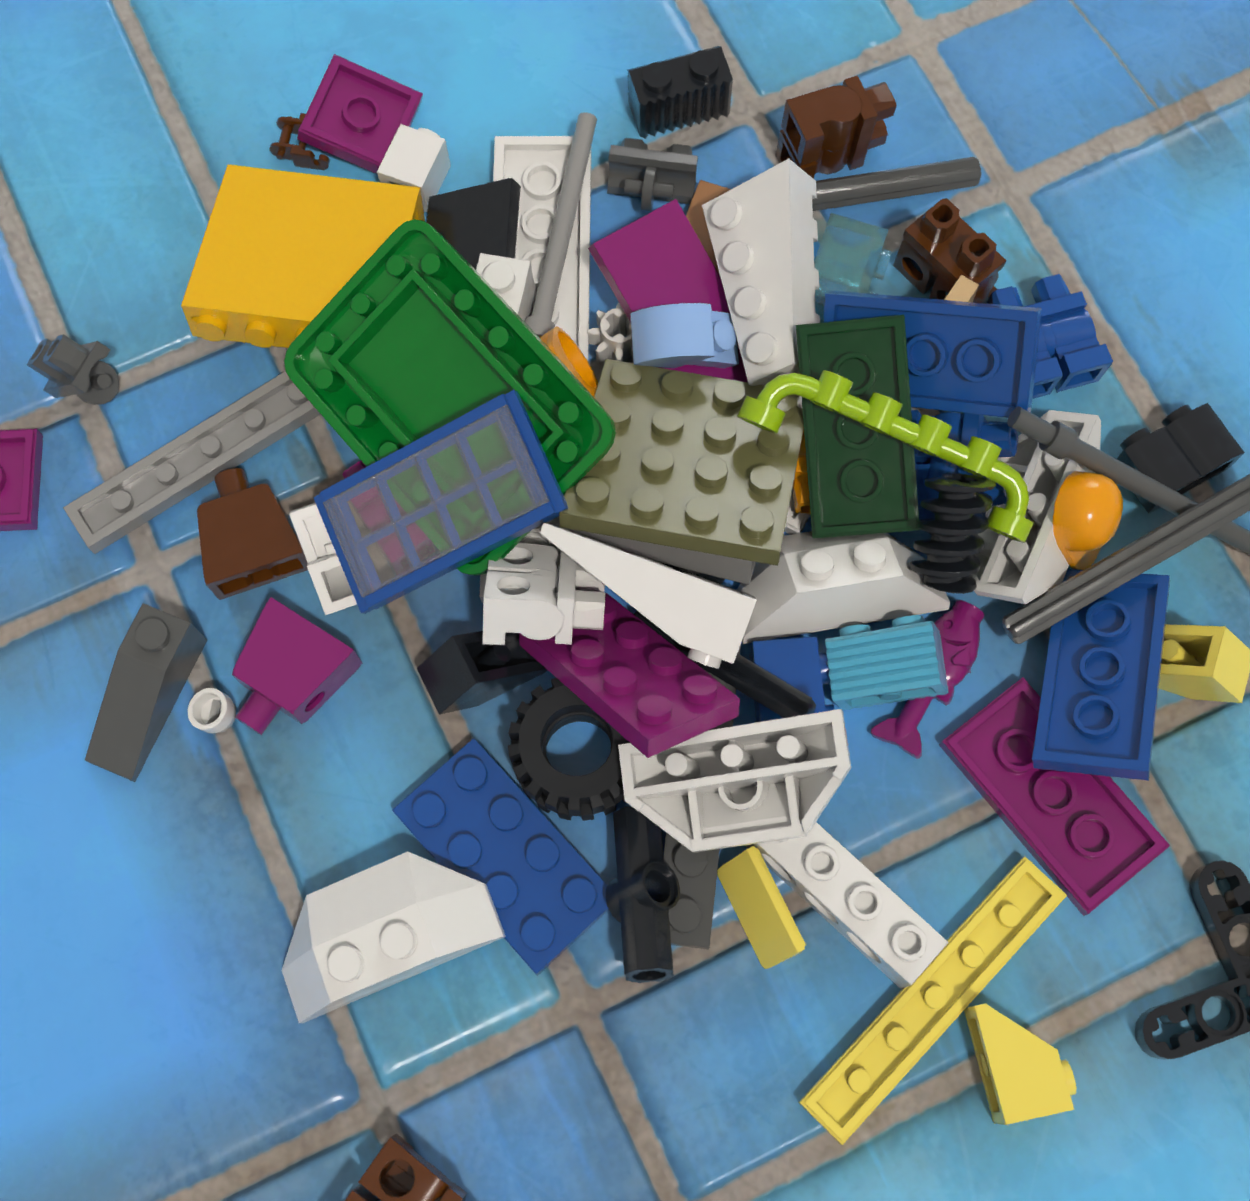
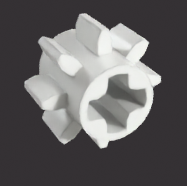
(611, 324)

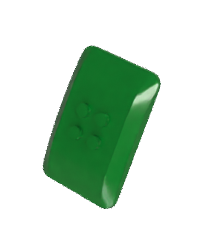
(427, 342)

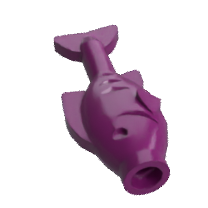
(960, 646)

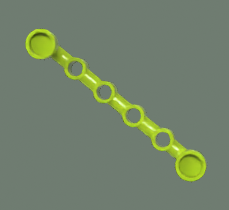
(882, 416)

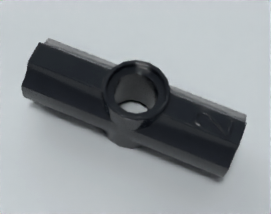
(642, 897)

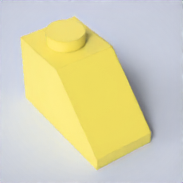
(1204, 663)
(1018, 1069)

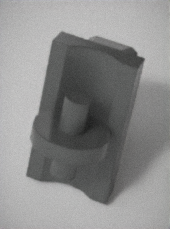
(652, 173)
(75, 370)

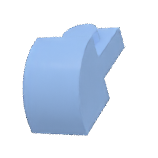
(683, 336)

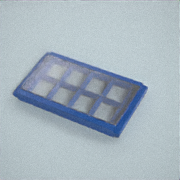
(440, 502)

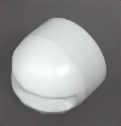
(205, 710)

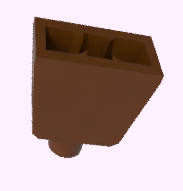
(246, 537)

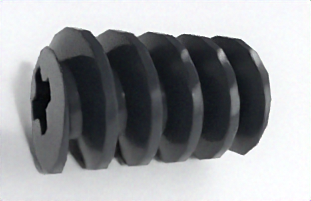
(953, 532)

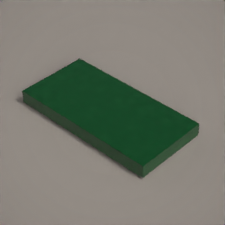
(857, 475)

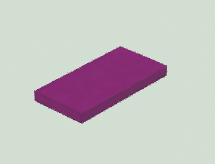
(663, 264)
(1070, 822)

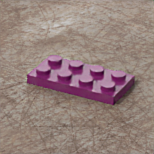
(637, 681)

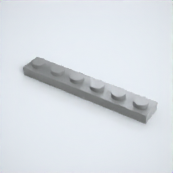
(189, 462)

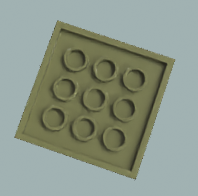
(688, 466)

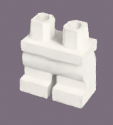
(540, 596)

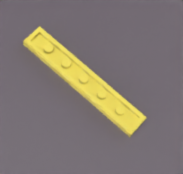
(933, 1002)

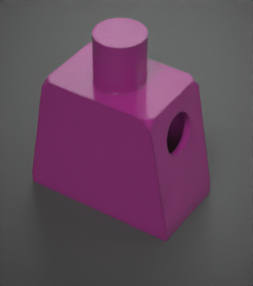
(289, 667)

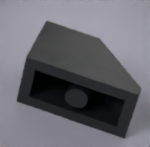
(471, 673)

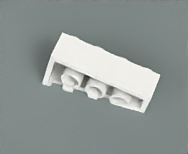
(766, 265)

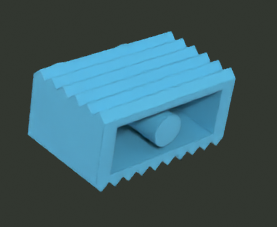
(886, 663)

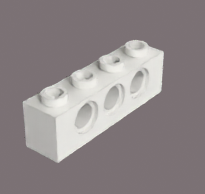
(855, 903)

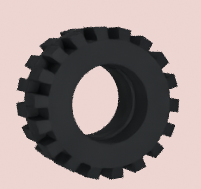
(539, 780)

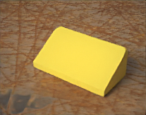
(760, 908)

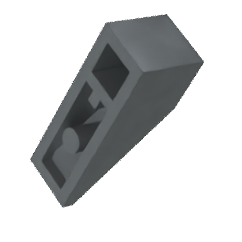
(143, 690)

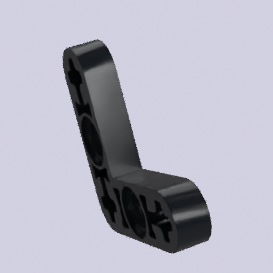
(1235, 966)

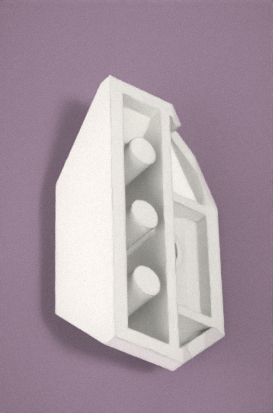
(1029, 569)
(836, 585)
(741, 781)
(383, 931)

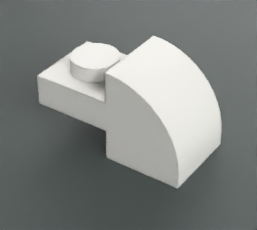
(322, 560)

